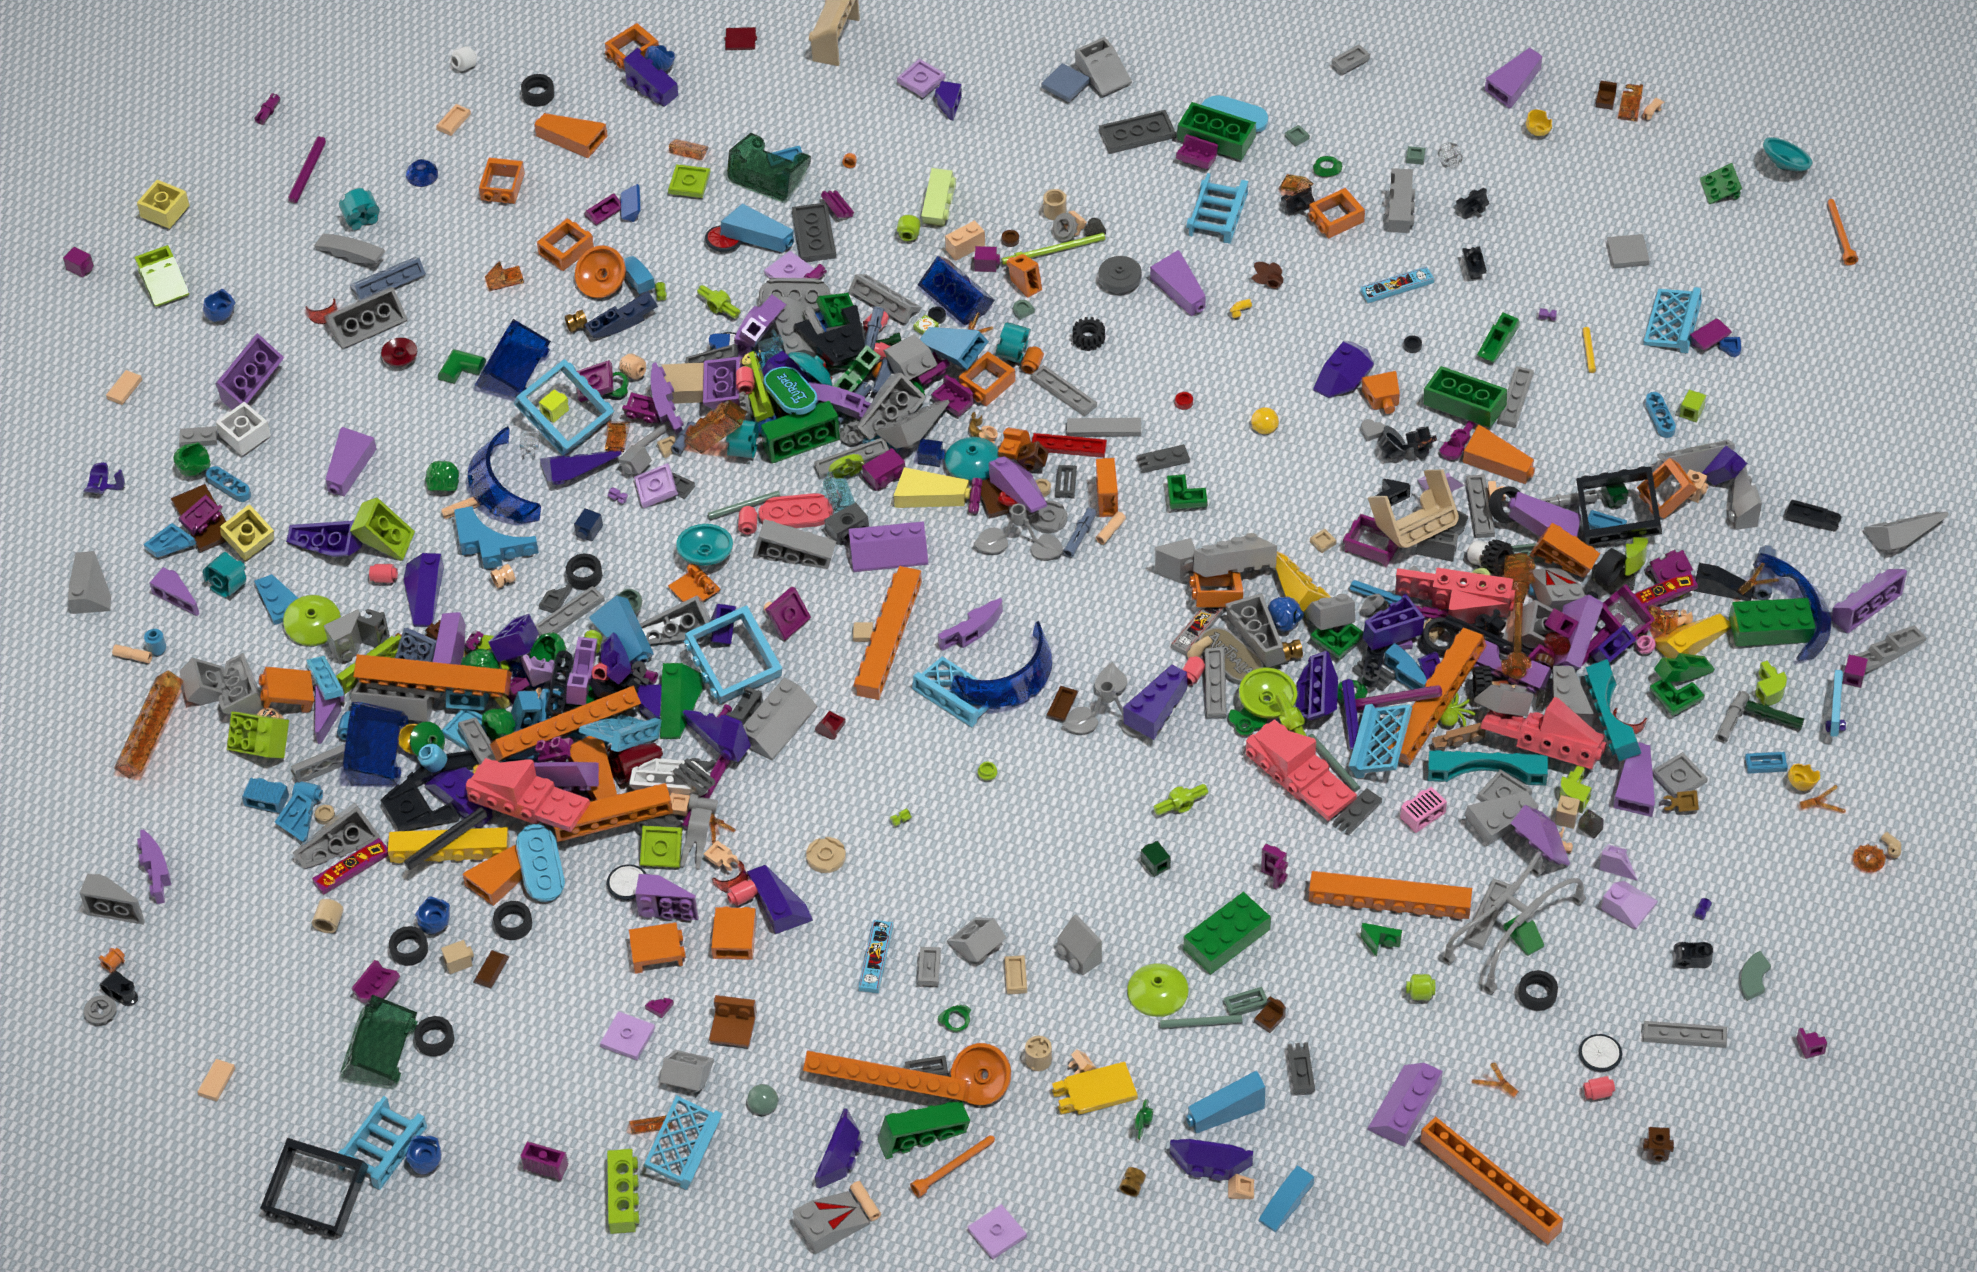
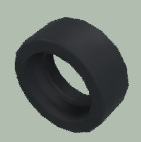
(537, 99)
(1495, 503)
(580, 560)
(1610, 567)
(1428, 644)
(515, 932)
(402, 934)
(1538, 977)
(432, 1023)

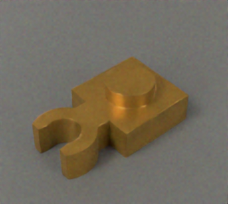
(1685, 801)

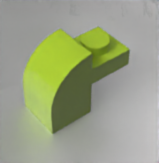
(1772, 686)
(1573, 788)

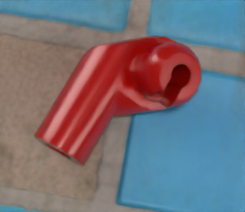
(1006, 500)

